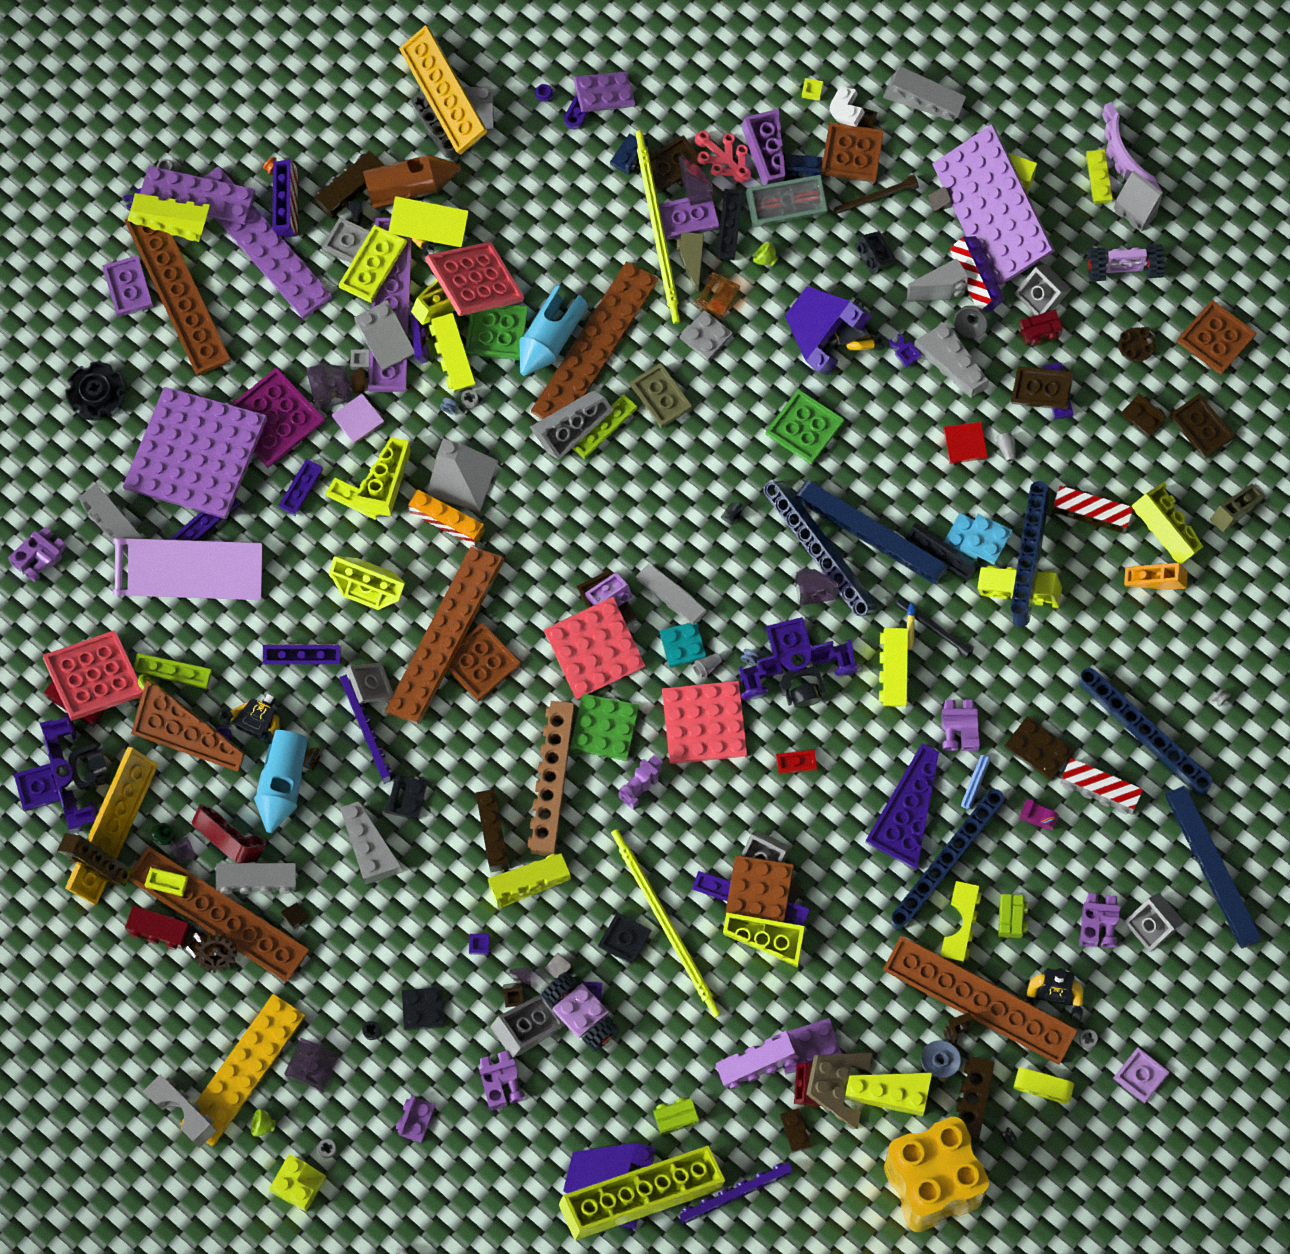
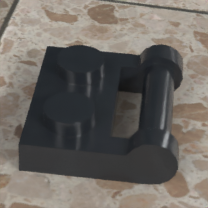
(412, 798)

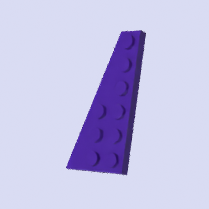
(903, 819)

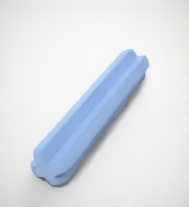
(975, 782)

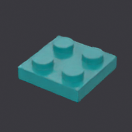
(682, 644)

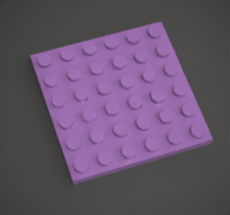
(195, 452)

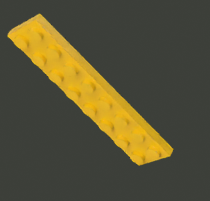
(443, 90)
(114, 819)
(248, 1063)

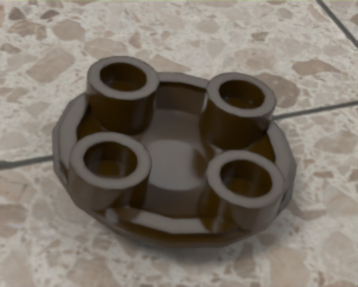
(1136, 344)

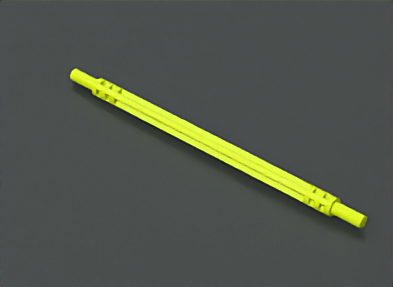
(657, 226)
(632, 863)

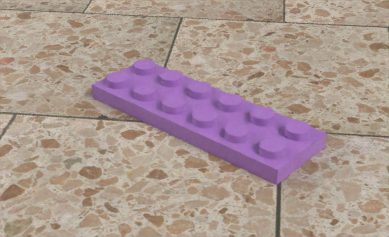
(226, 200)

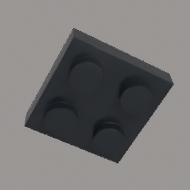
(624, 938)
(422, 1008)

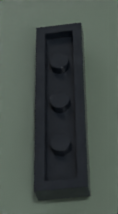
(729, 224)
(941, 550)

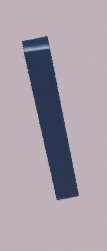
(871, 532)
(812, 544)
(1029, 554)
(1147, 740)
(951, 851)
(1212, 867)

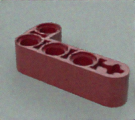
(226, 837)

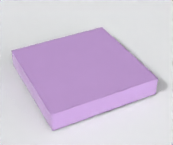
(358, 419)
(1141, 1075)

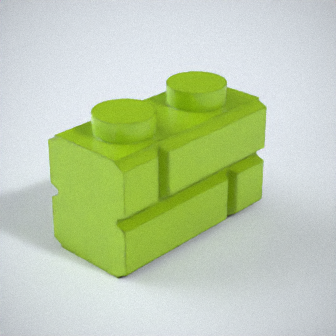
(1012, 916)
(675, 1116)

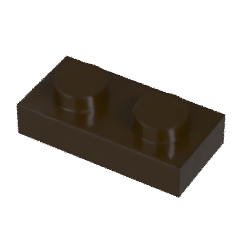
(795, 1130)

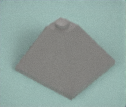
(461, 475)

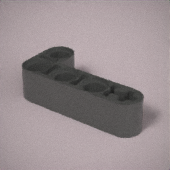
(433, 126)

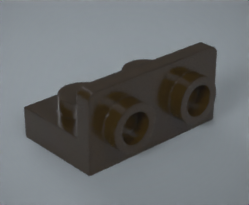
(1144, 415)
(956, 1026)

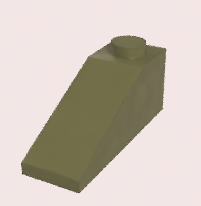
(691, 255)
(1236, 507)

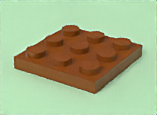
(852, 152)
(1216, 337)
(482, 662)
(759, 888)

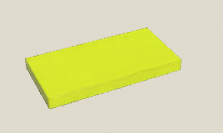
(428, 221)
(372, 263)

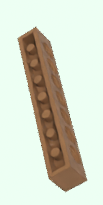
(557, 711)

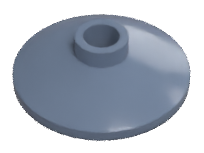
(940, 1051)

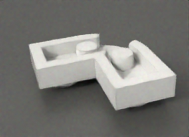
(842, 108)

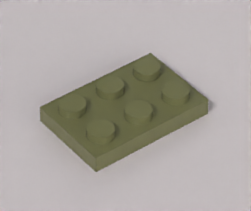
(660, 395)

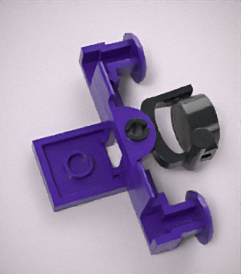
(790, 644)
(37, 785)

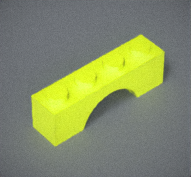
(964, 900)

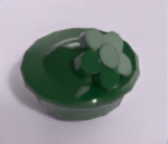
(162, 833)

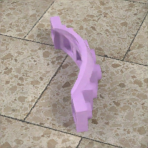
(1116, 150)

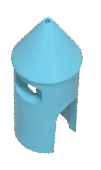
(546, 337)
(281, 778)

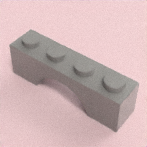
(164, 1095)

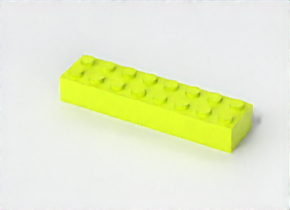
(641, 1192)

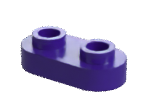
(574, 113)

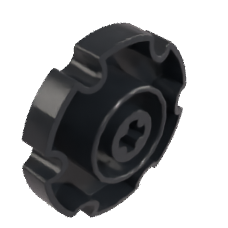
(100, 378)

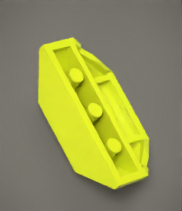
(366, 582)

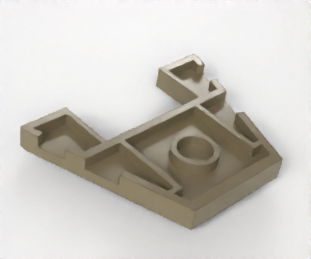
(830, 1080)

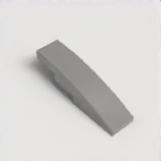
(671, 594)

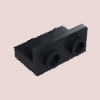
(875, 252)

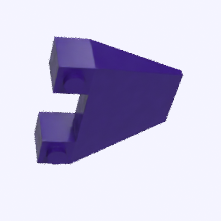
(815, 320)
(602, 1164)

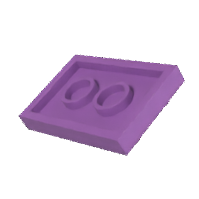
(604, 91)
(681, 217)
(127, 286)
(813, 1041)

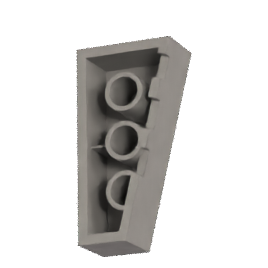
(923, 94)
(952, 359)
(571, 423)
(108, 516)
(371, 851)

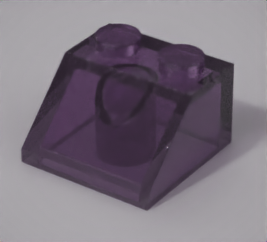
(695, 182)
(329, 385)
(814, 587)
(311, 1065)

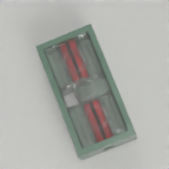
(786, 201)

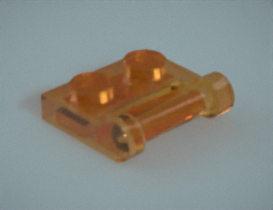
(722, 297)

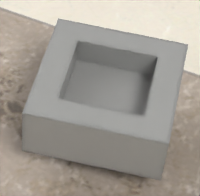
(359, 358)

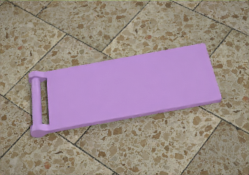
(189, 569)

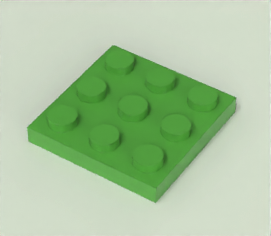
(497, 332)
(804, 427)
(604, 727)

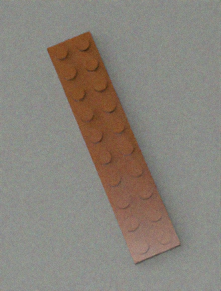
(180, 298)
(597, 340)
(444, 635)
(221, 914)
(981, 998)

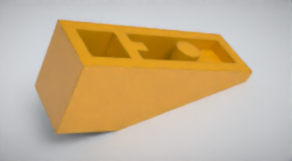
(1158, 576)

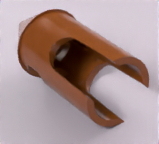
(408, 179)

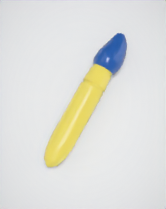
(911, 624)

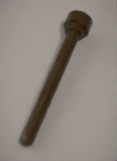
(909, 183)

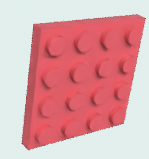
(474, 278)
(594, 647)
(93, 675)
(704, 722)

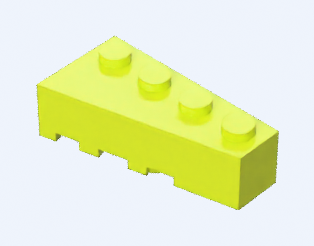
(169, 216)
(452, 353)
(381, 486)
(1168, 523)
(1000, 584)
(894, 667)
(528, 880)
(767, 936)
(891, 1091)

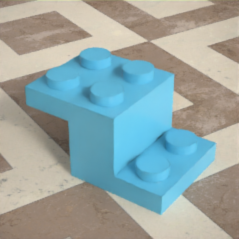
(978, 537)

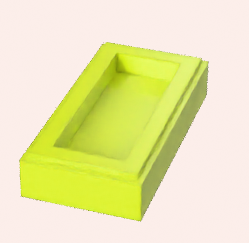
(166, 881)

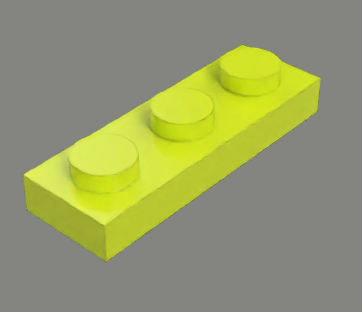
(1099, 176)
(343, 493)

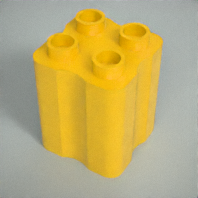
(936, 1174)

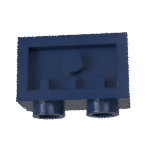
(626, 157)
(802, 166)

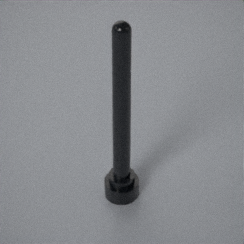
(964, 649)

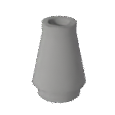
(1007, 446)
(706, 665)

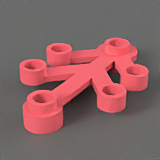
(738, 171)

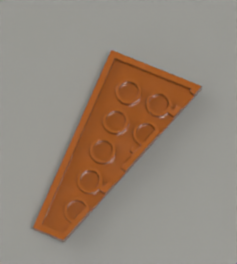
(175, 726)

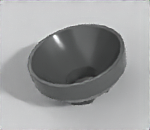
(968, 328)

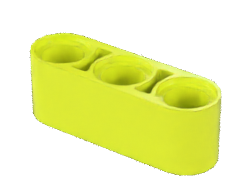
(1044, 1085)

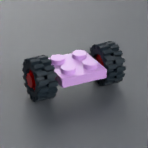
(1126, 261)
(580, 1011)

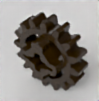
(224, 956)

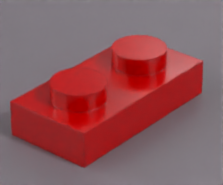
(796, 762)

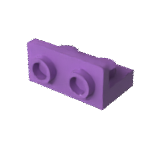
(612, 586)
(415, 1119)

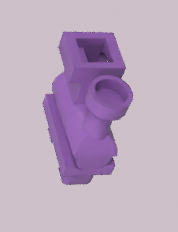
(37, 548)
(960, 720)
(644, 777)
(1096, 916)
(498, 1075)

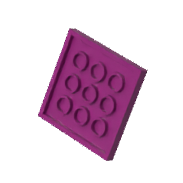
(287, 412)

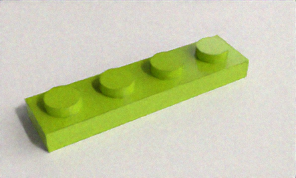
(621, 411)
(172, 671)

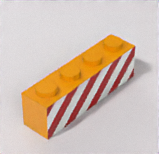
(446, 518)

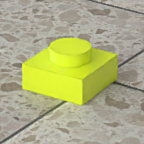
(812, 89)

